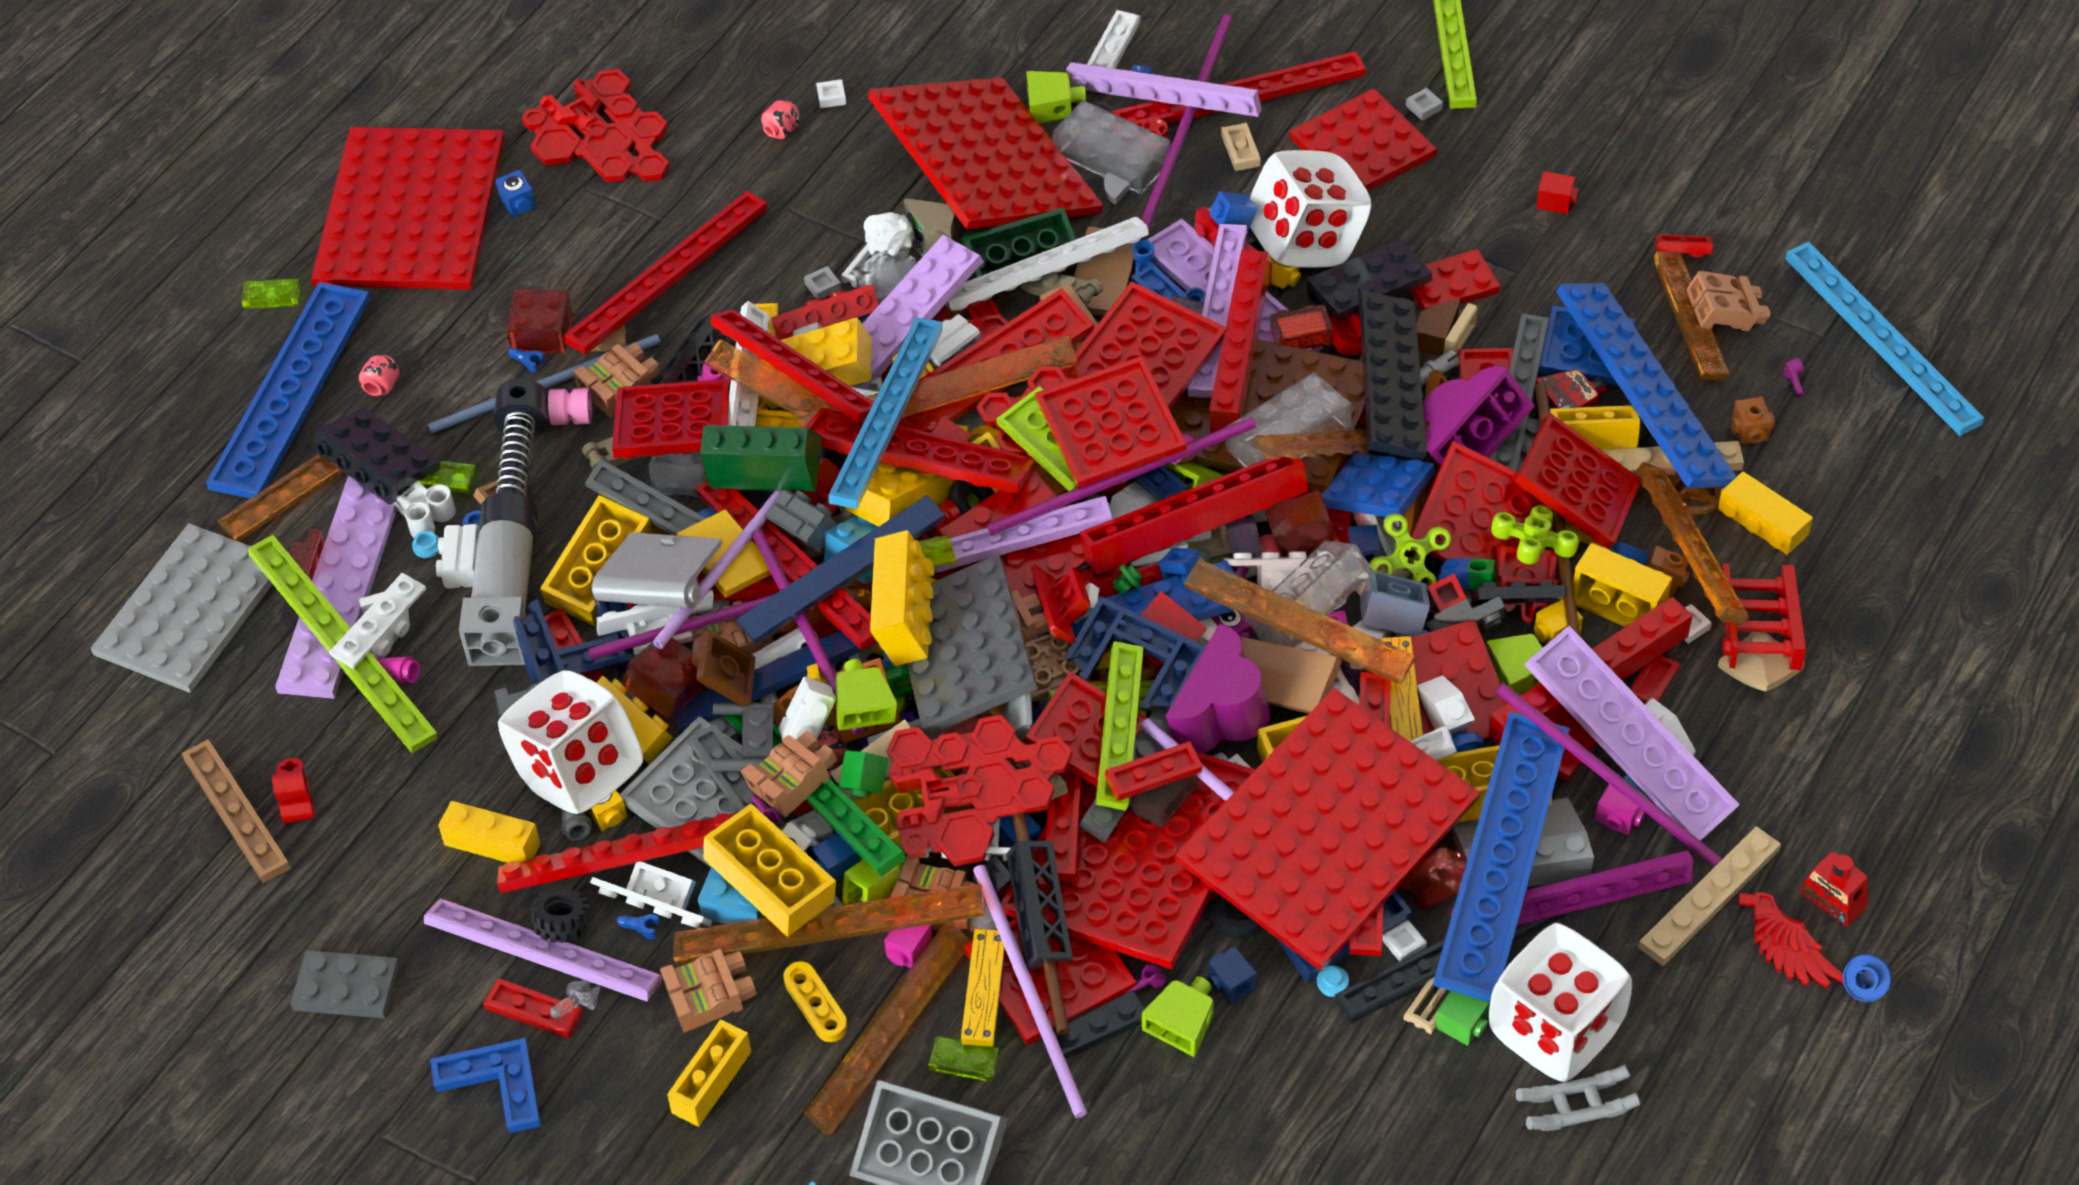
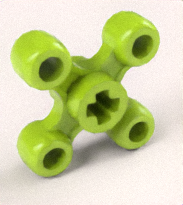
(1535, 535)
(1420, 546)

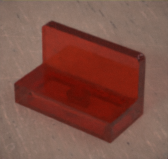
(308, 553)

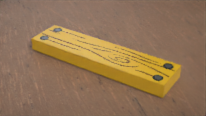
(1404, 699)
(983, 988)

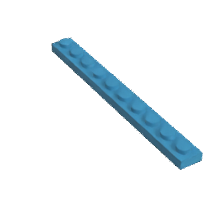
(1884, 339)
(885, 413)

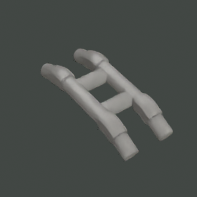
(1587, 1085)

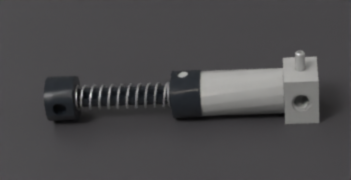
(505, 533)

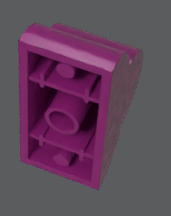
(1474, 412)
(1220, 696)

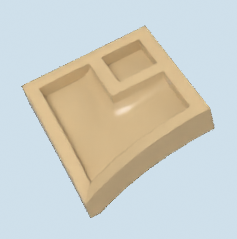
(1759, 670)

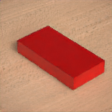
(1655, 679)

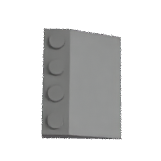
(1562, 847)
(925, 1140)

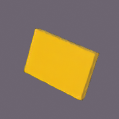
(748, 565)

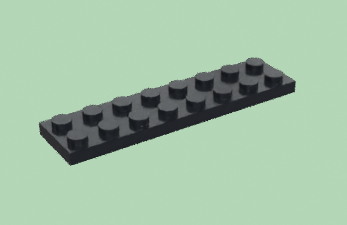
(1392, 375)

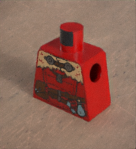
(1572, 390)
(1838, 888)

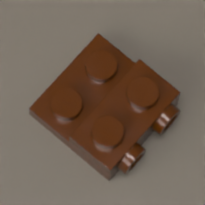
(724, 667)

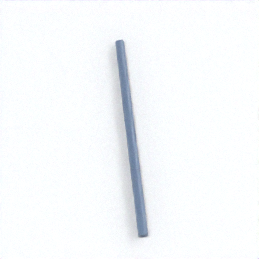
(547, 382)

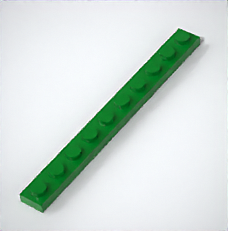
(845, 818)

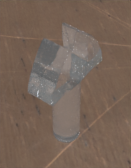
(578, 995)

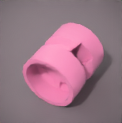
(570, 406)

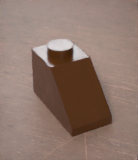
(1435, 325)

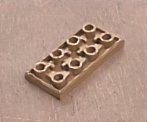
(1111, 270)
(1049, 666)
(1292, 675)

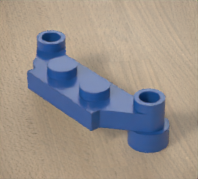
(1155, 280)

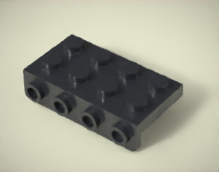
(1385, 270)
(374, 454)

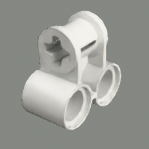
(425, 506)

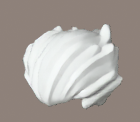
(888, 234)

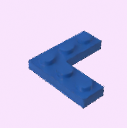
(500, 1061)

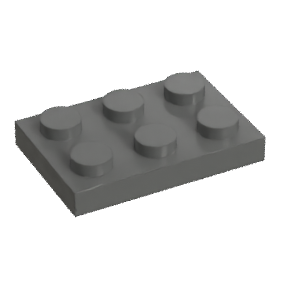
(345, 984)

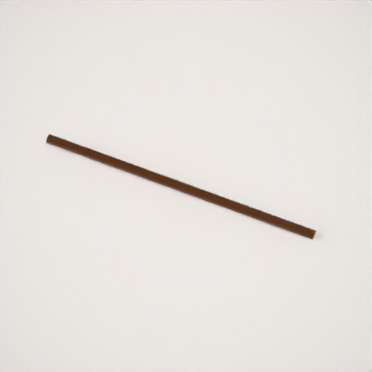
(1559, 525)
(1049, 967)

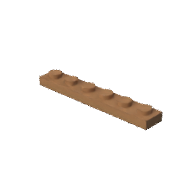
(236, 811)

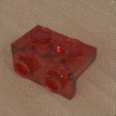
(1436, 877)

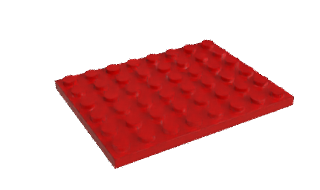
(984, 151)
(409, 208)
(1327, 828)
(1131, 887)

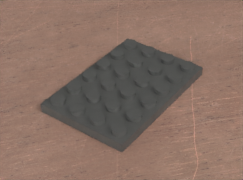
(975, 648)

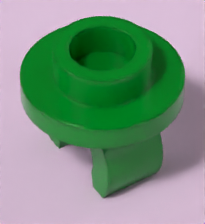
(1127, 579)

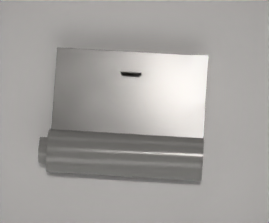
(655, 570)

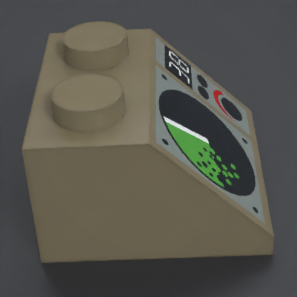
(930, 222)

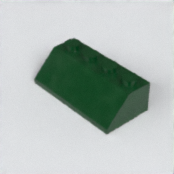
(1019, 240)
(761, 458)

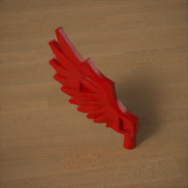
(1788, 942)

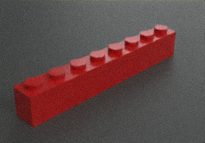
(1239, 339)
(1193, 512)
(1622, 653)

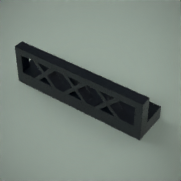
(688, 350)
(1028, 907)

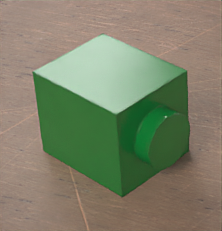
(863, 773)

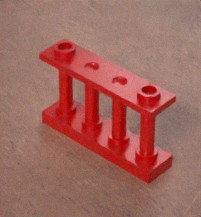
(1789, 626)

